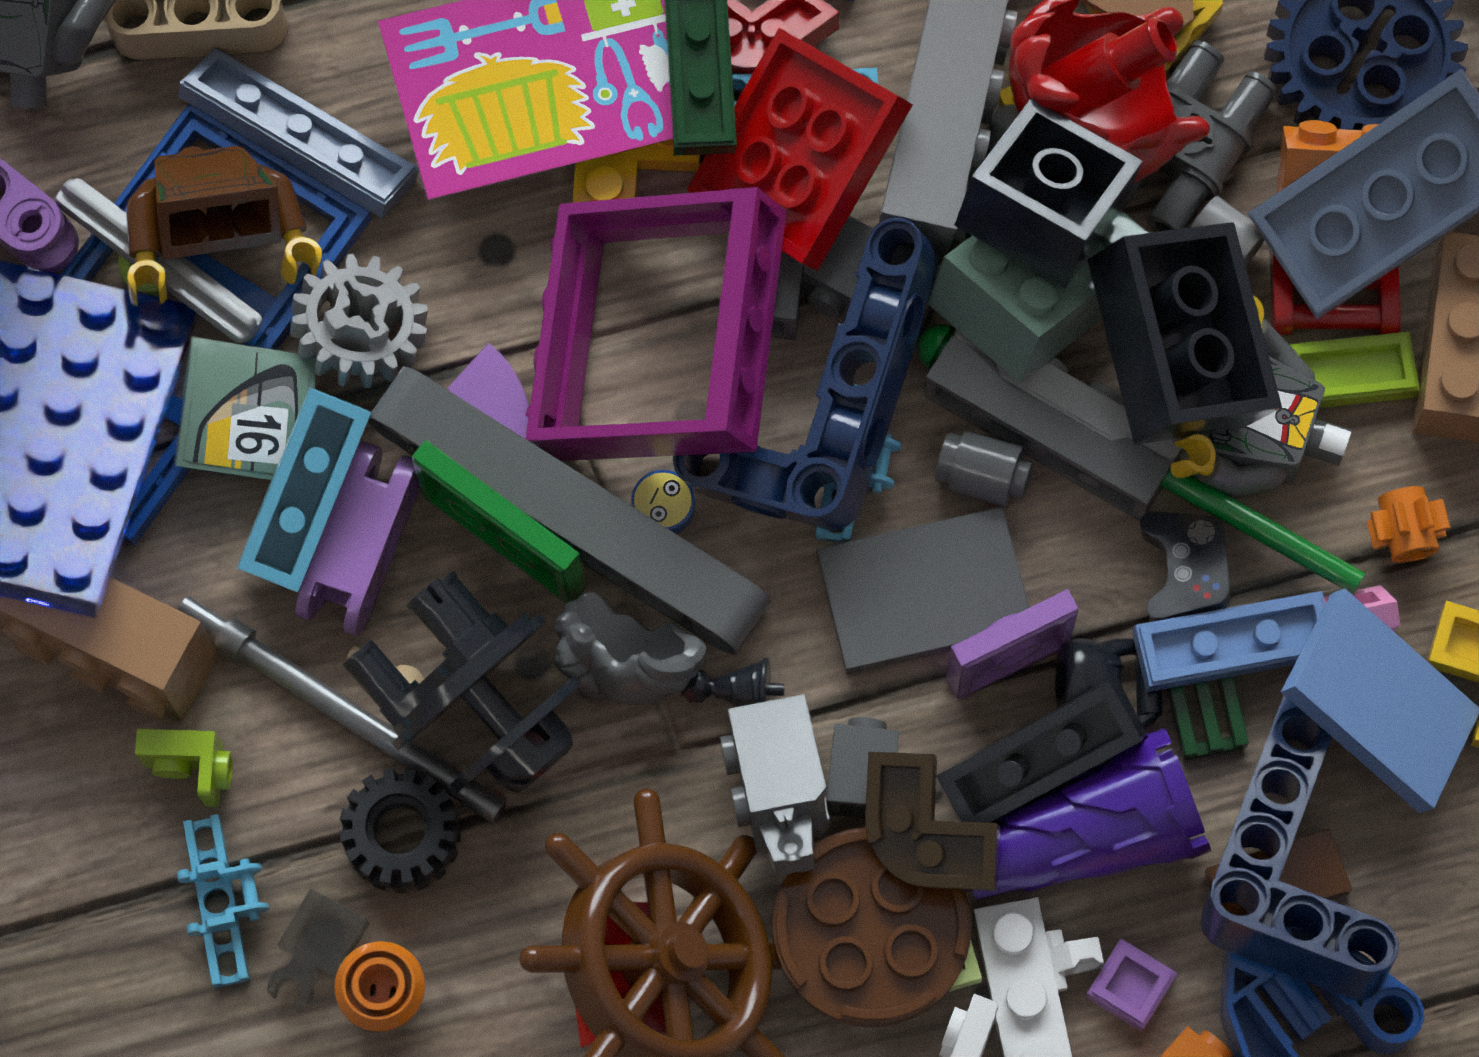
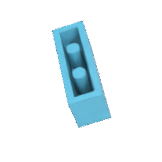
(303, 489)

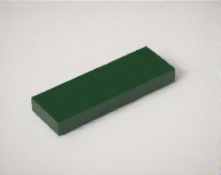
(700, 77)

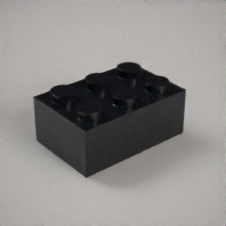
(1184, 332)

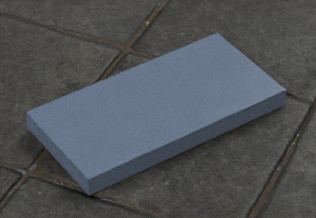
(1378, 197)

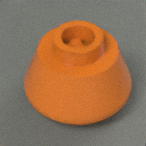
(383, 967)

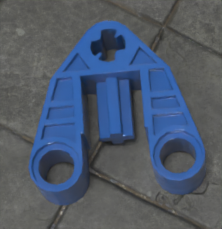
(1256, 1033)

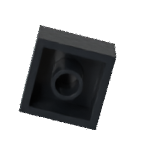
(1047, 193)

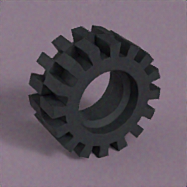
(392, 792)

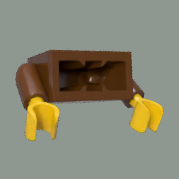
(212, 205)

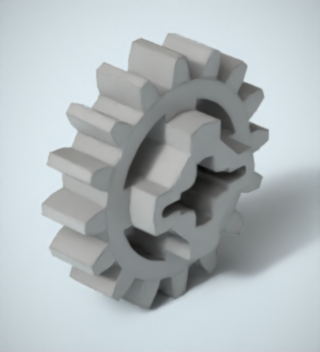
(359, 320)

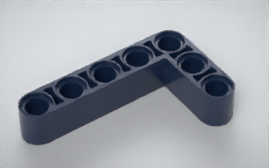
(1279, 905)

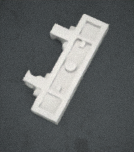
(1026, 973)

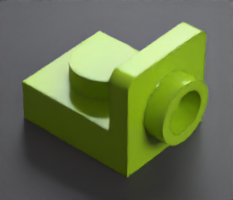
(178, 751)

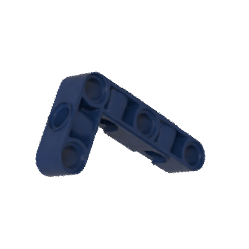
(848, 419)

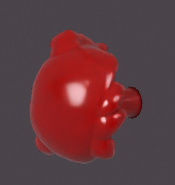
(1105, 76)

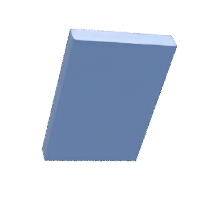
(1381, 700)

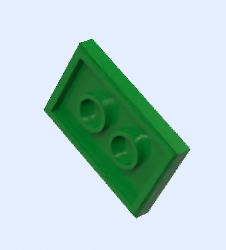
(499, 523)

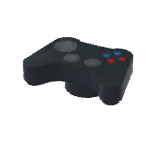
(1194, 563)

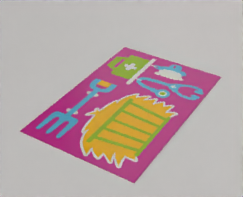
(527, 85)

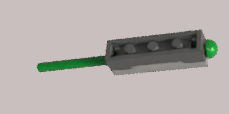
(1088, 441)

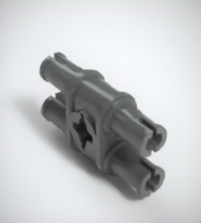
(1206, 163)

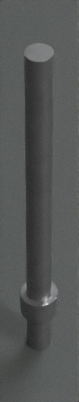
(238, 642)

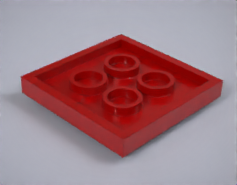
(807, 141)

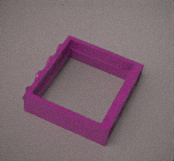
(741, 337)

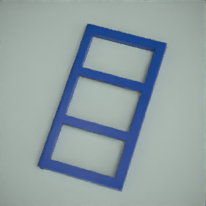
(347, 225)

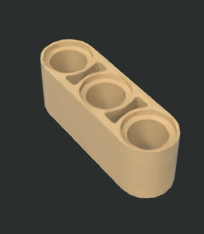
(168, 37)

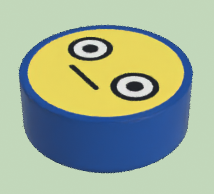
(665, 499)

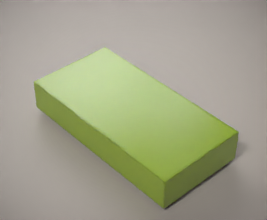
(1362, 368)

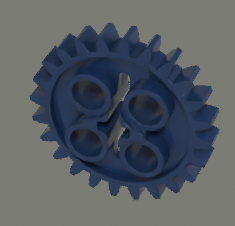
(1320, 28)

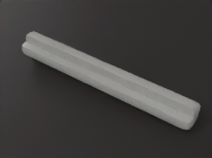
(182, 276)

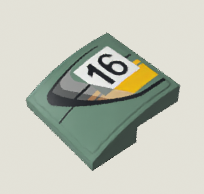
(239, 406)

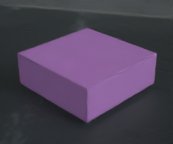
(1131, 985)

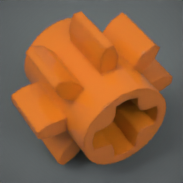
(1408, 524)

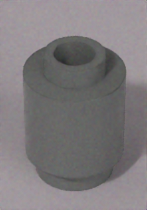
(983, 468)

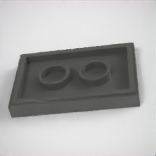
(920, 588)

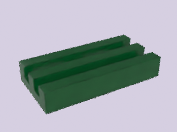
(1214, 744)

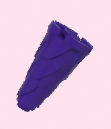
(1102, 822)

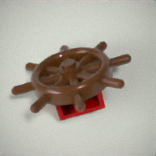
(638, 965)

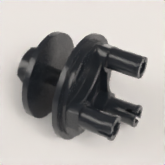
(474, 648)

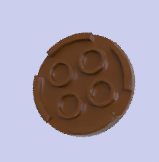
(864, 939)

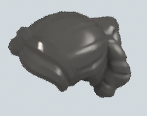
(620, 657)

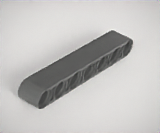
(591, 520)

